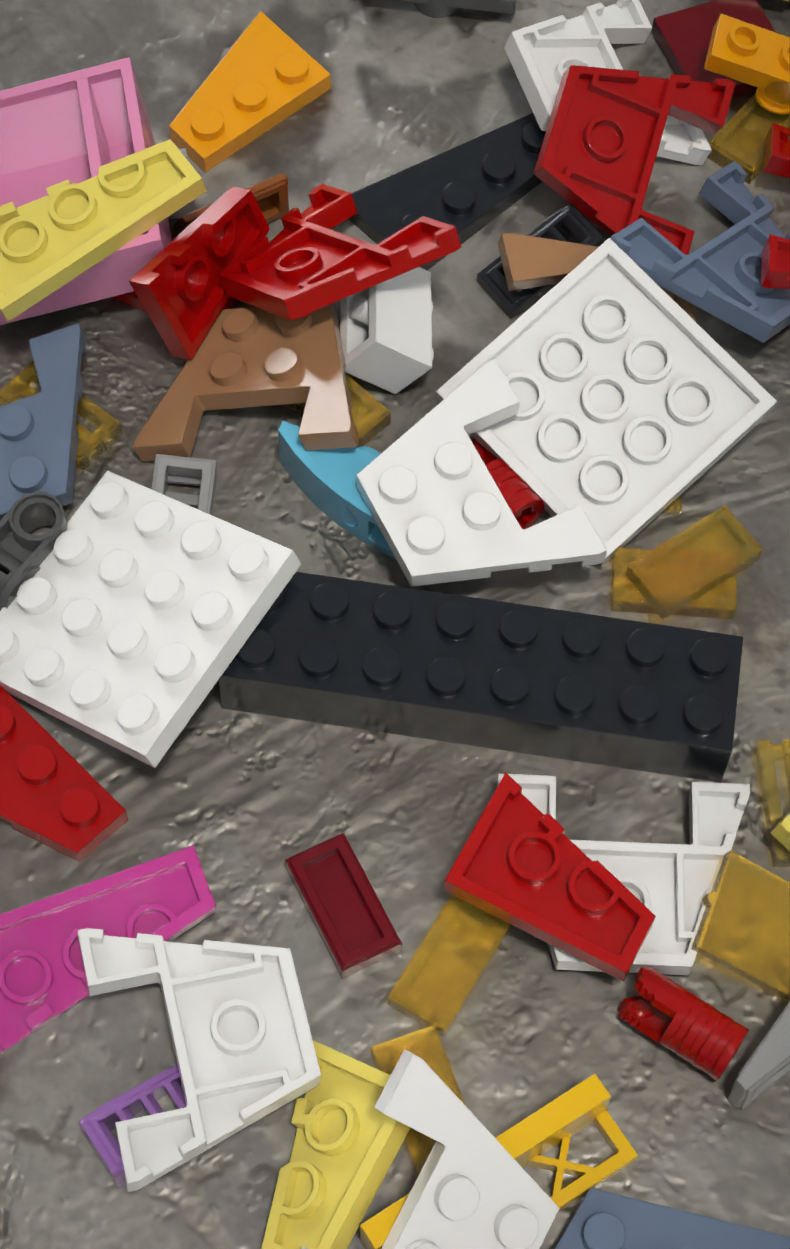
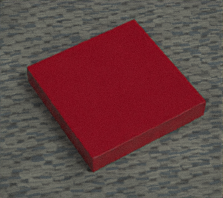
(688, 32)

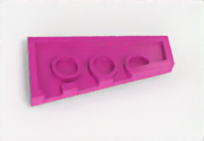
(40, 943)

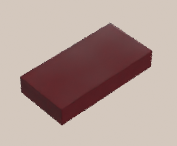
(343, 905)

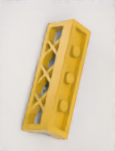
(537, 1136)

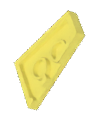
(336, 1157)

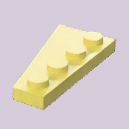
(87, 221)

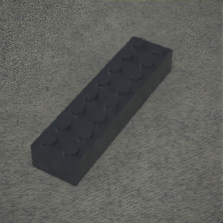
(492, 676)

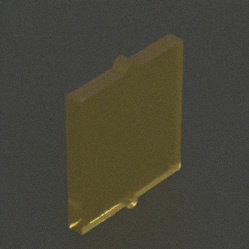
(748, 924)

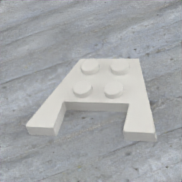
(551, 46)
(444, 506)
(662, 876)
(234, 1036)
(470, 1184)

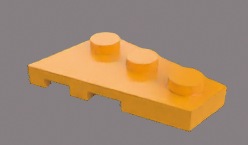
(248, 94)

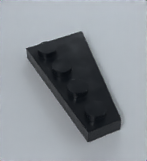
(456, 187)

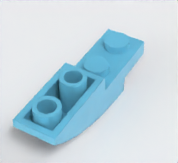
(331, 483)

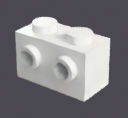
(389, 331)

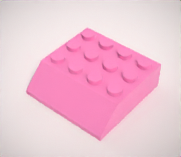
(66, 132)

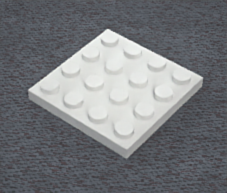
(614, 397)
(137, 615)

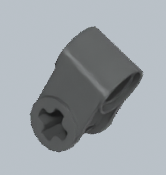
(21, 551)

